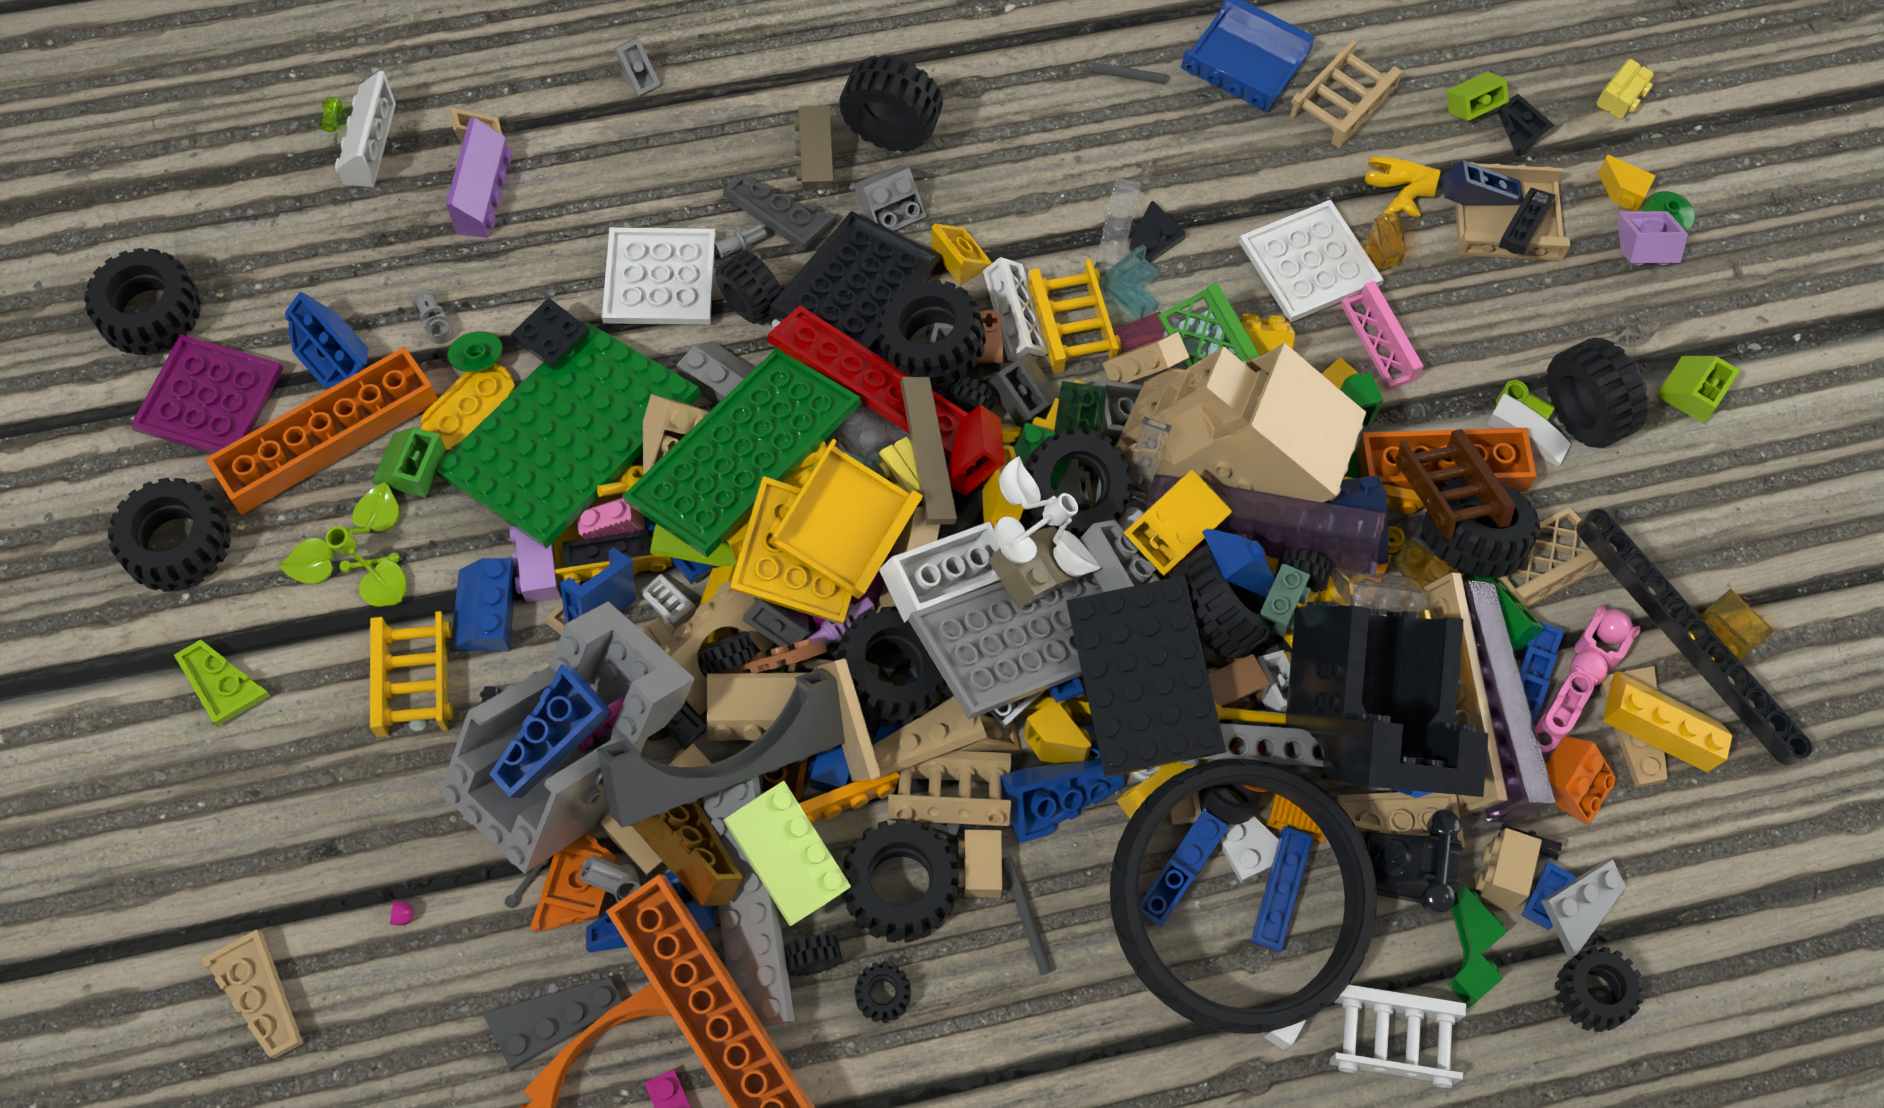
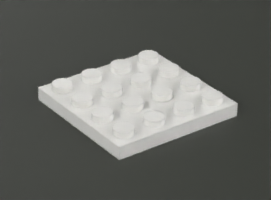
(1309, 260)
(659, 276)

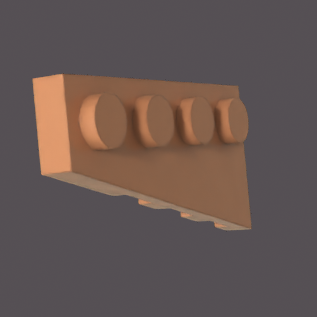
(780, 656)

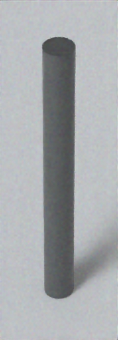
(1026, 916)

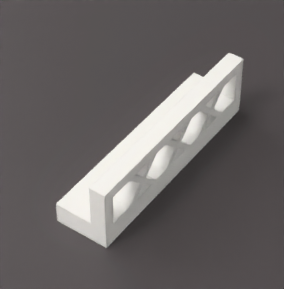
(1015, 328)

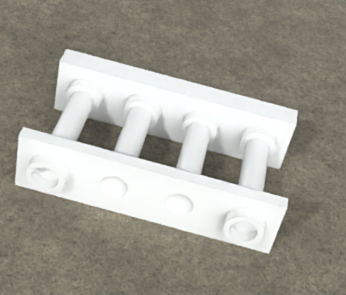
(1415, 1010)

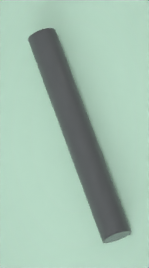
(1128, 73)

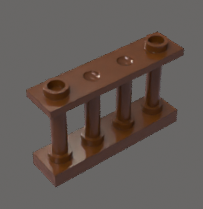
(1469, 466)

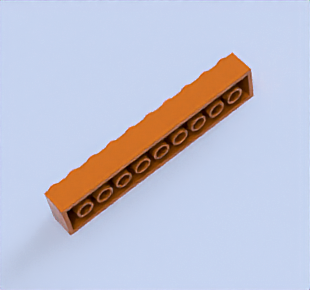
(705, 999)

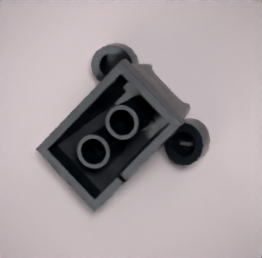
(1419, 866)

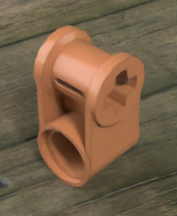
(994, 343)

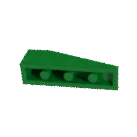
(1519, 621)

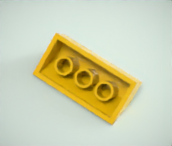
(1666, 723)

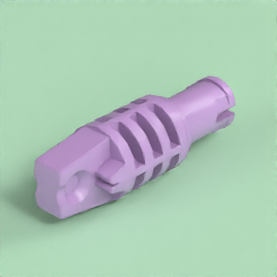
(833, 632)

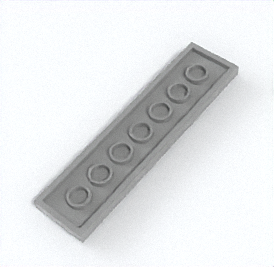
(751, 920)

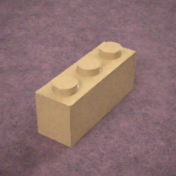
(1146, 359)

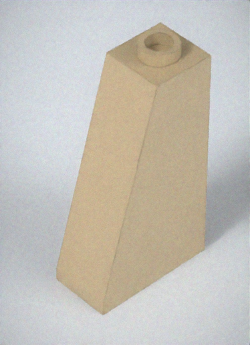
(913, 535)

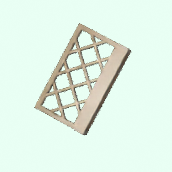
(1564, 572)

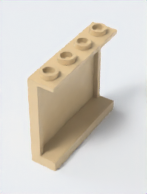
(1484, 225)

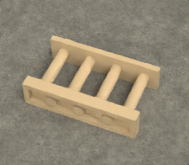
(1356, 112)
(958, 766)

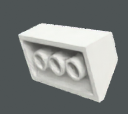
(366, 132)

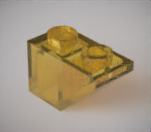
(1386, 242)
(1421, 564)

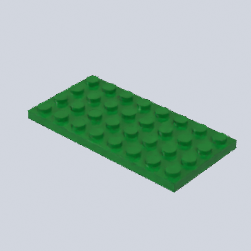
(756, 431)

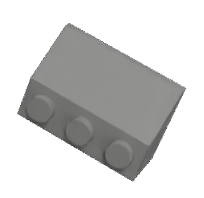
(713, 370)

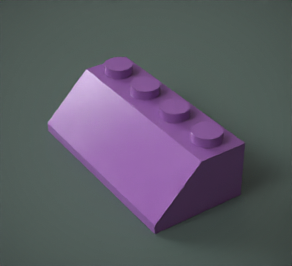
(478, 180)

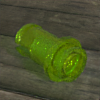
(331, 110)

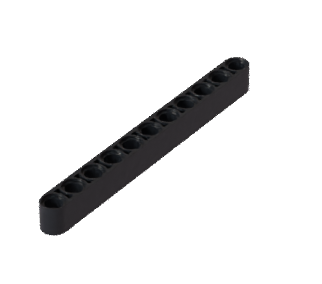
(1705, 641)

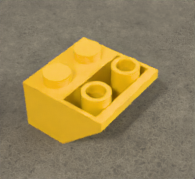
(1267, 333)
(1055, 735)

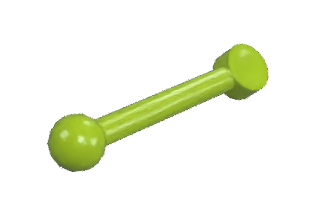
(346, 566)

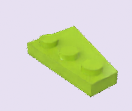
(218, 683)

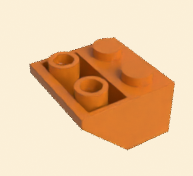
(1579, 778)

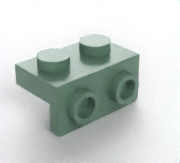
(1285, 595)

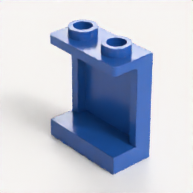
(611, 585)

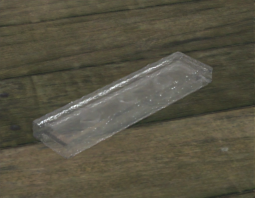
(1118, 223)
(1147, 456)

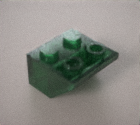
(1080, 407)

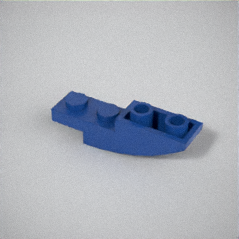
(1182, 868)

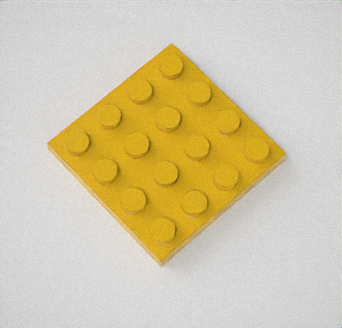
(775, 576)

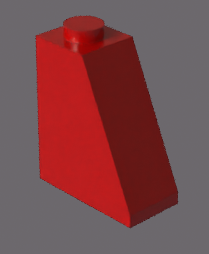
(976, 450)

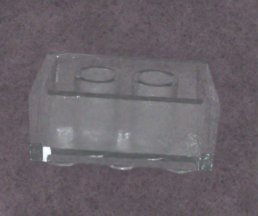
(1379, 592)

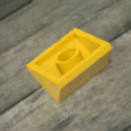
(959, 252)

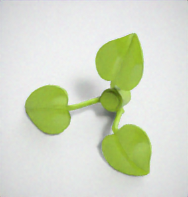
(311, 558)

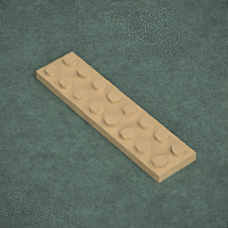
(1449, 600)

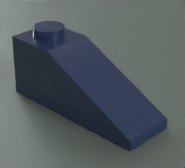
(1480, 186)

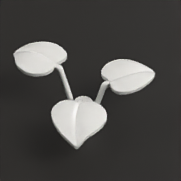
(1015, 542)

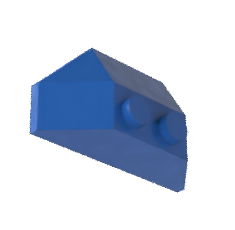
(324, 341)

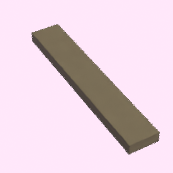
(928, 451)

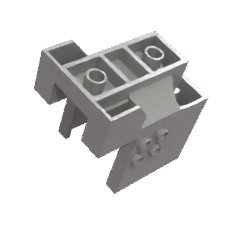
(572, 797)

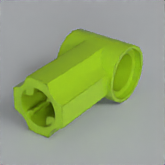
(1520, 392)

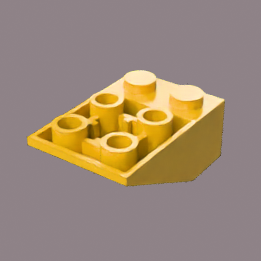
(1177, 521)

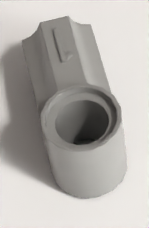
(610, 876)

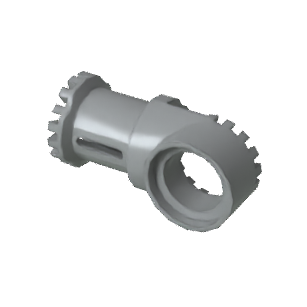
(438, 318)

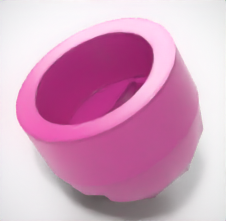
(401, 913)

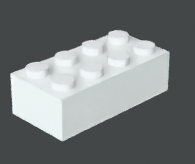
(941, 570)

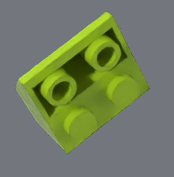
(1698, 385)

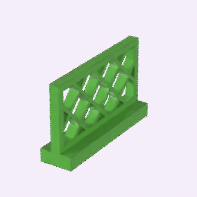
(1225, 318)

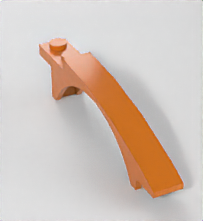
(547, 1085)

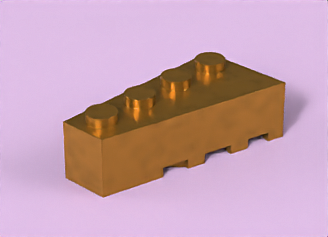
(693, 853)

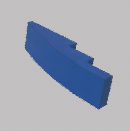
(1538, 665)

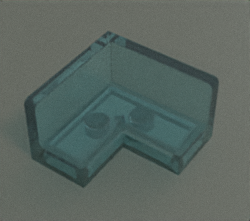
(1127, 281)

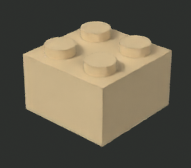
(1507, 869)

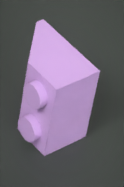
(1651, 237)

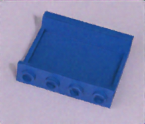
(1249, 53)

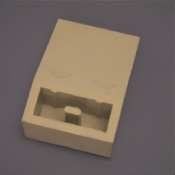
(665, 426)

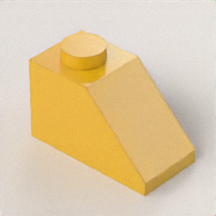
(1625, 182)

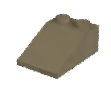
(1035, 578)

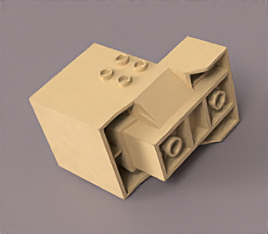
(1251, 424)

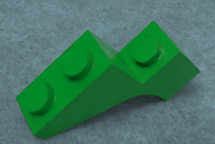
(1477, 932)

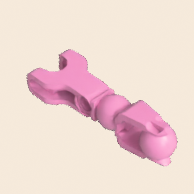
(1586, 671)

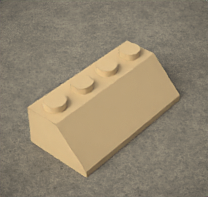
(745, 703)

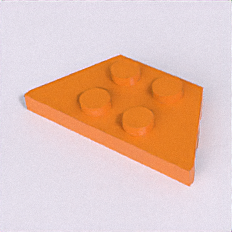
(565, 897)

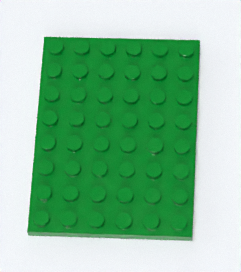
(562, 436)

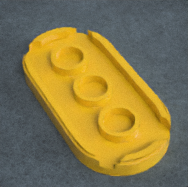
(467, 404)

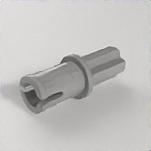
(739, 241)

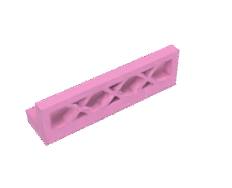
(1391, 332)

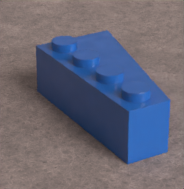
(556, 726)

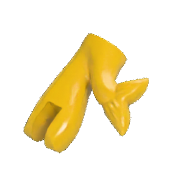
(1421, 181)

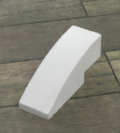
(1543, 436)

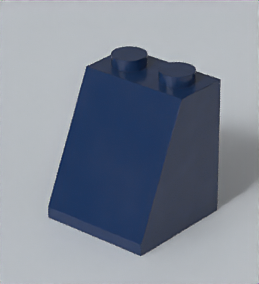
(1369, 495)

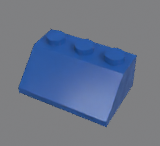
(484, 606)

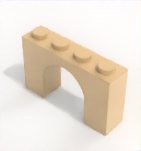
(722, 610)
(628, 838)

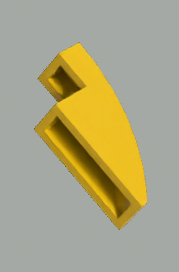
(994, 503)

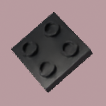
(550, 333)

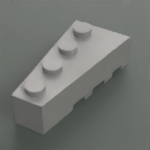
(1117, 557)

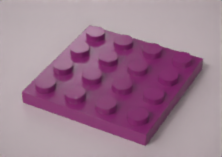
(206, 395)

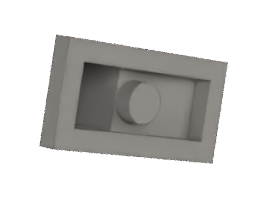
(636, 66)

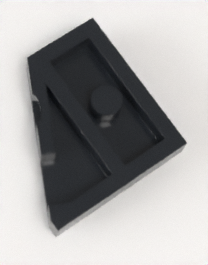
(1523, 124)
(1156, 233)

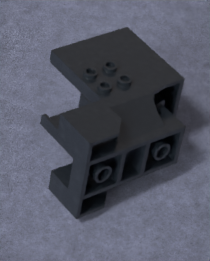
(1384, 699)

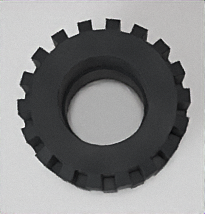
(748, 286)
(1615, 972)

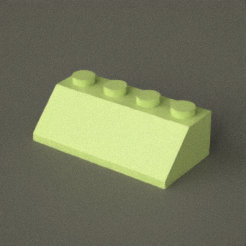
(787, 853)

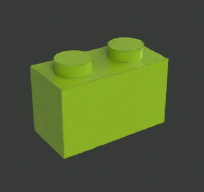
(1477, 96)

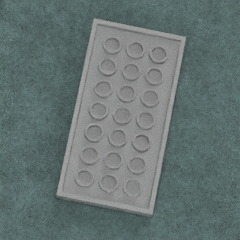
(996, 651)

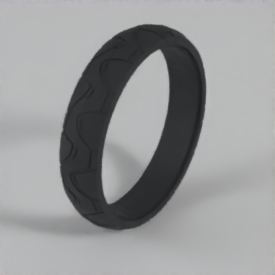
(1355, 868)

